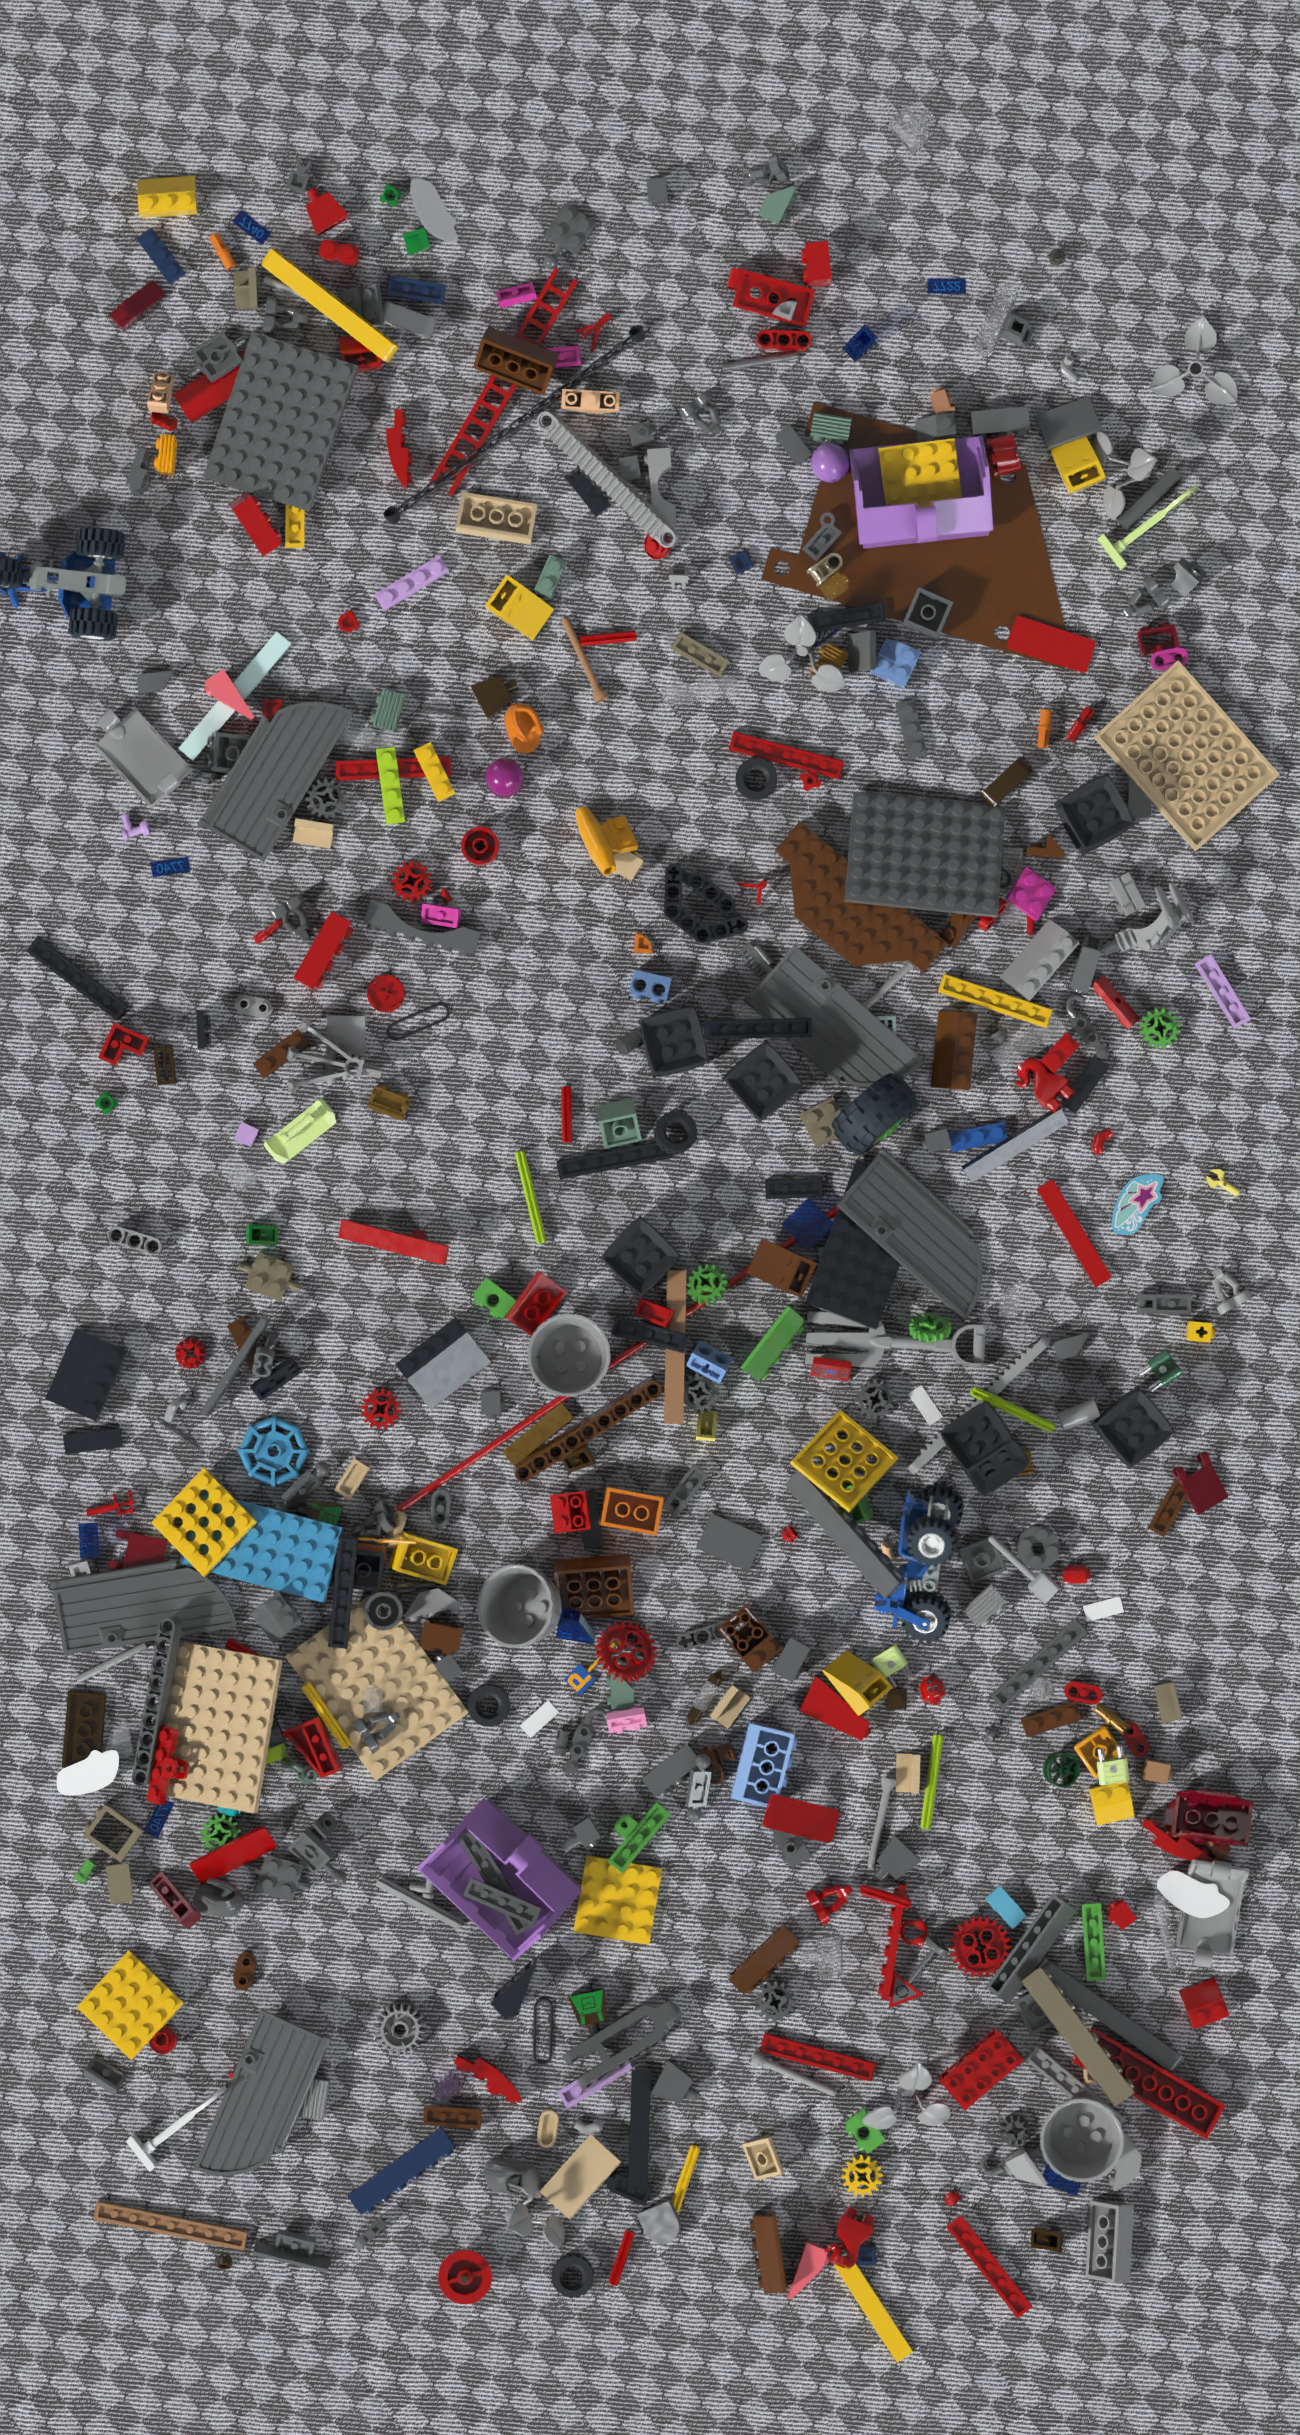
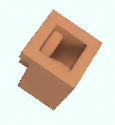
(941, 401)

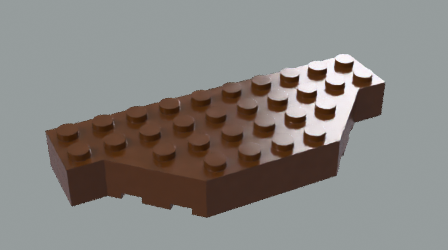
(853, 930)

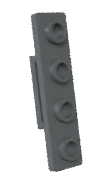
(294, 2250)

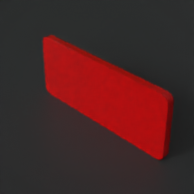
(203, 397)
(1051, 644)
(800, 1818)
(233, 1855)

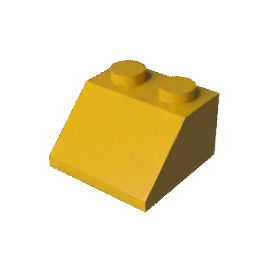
(1111, 1802)

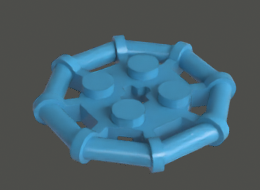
(263, 1455)

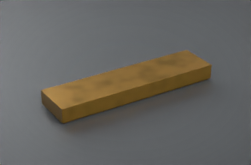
(537, 1434)

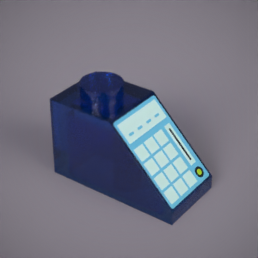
(575, 1627)

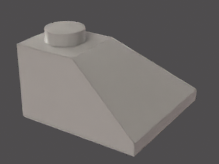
(1023, 2168)

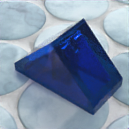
(860, 343)

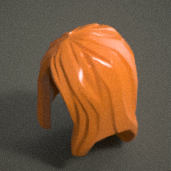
(523, 727)

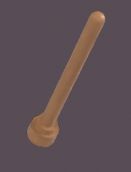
(599, 693)

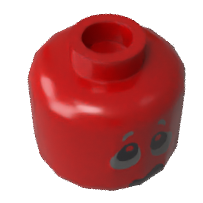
(932, 1690)

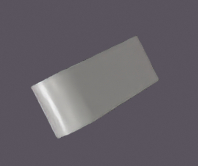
(408, 320)
(144, 1240)

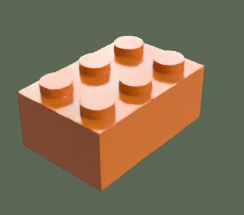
(631, 1511)

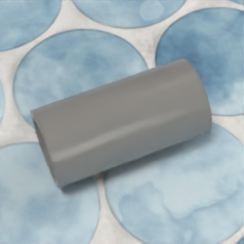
(1078, 1414)

